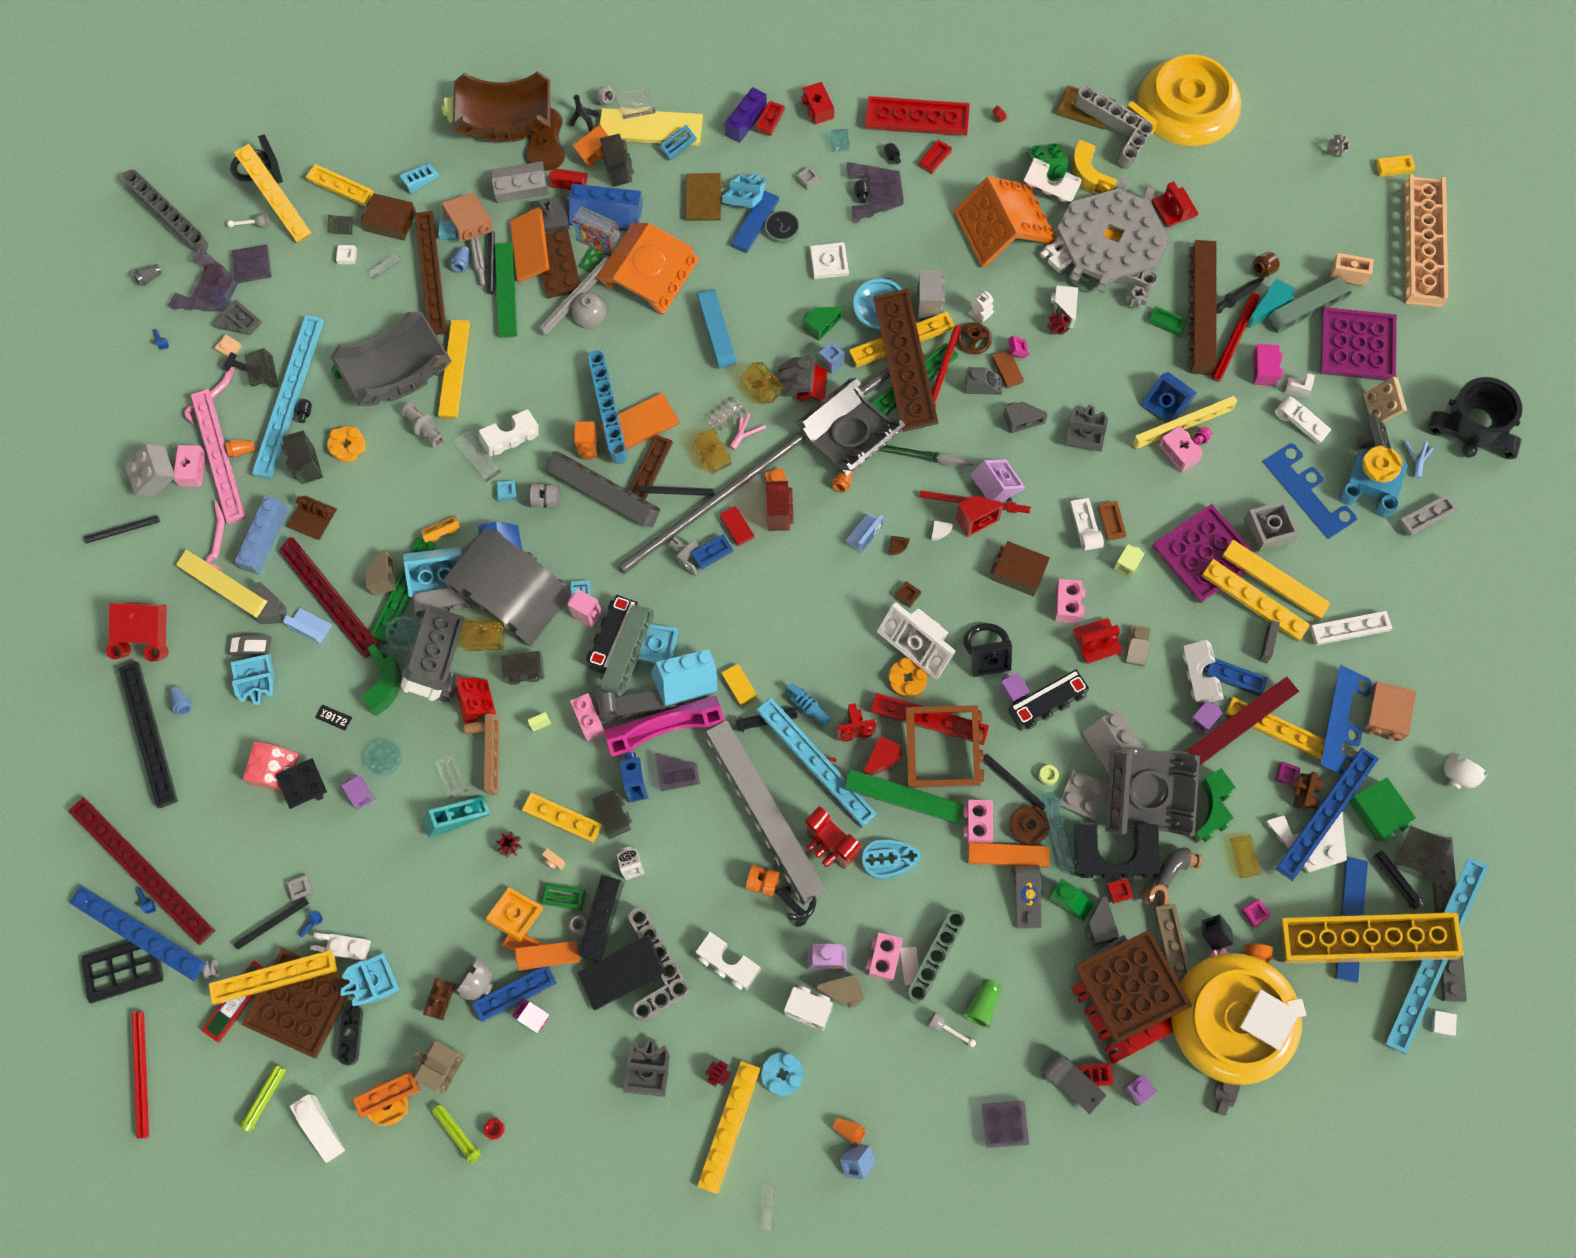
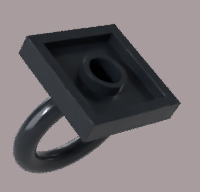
(266, 156)
(990, 657)

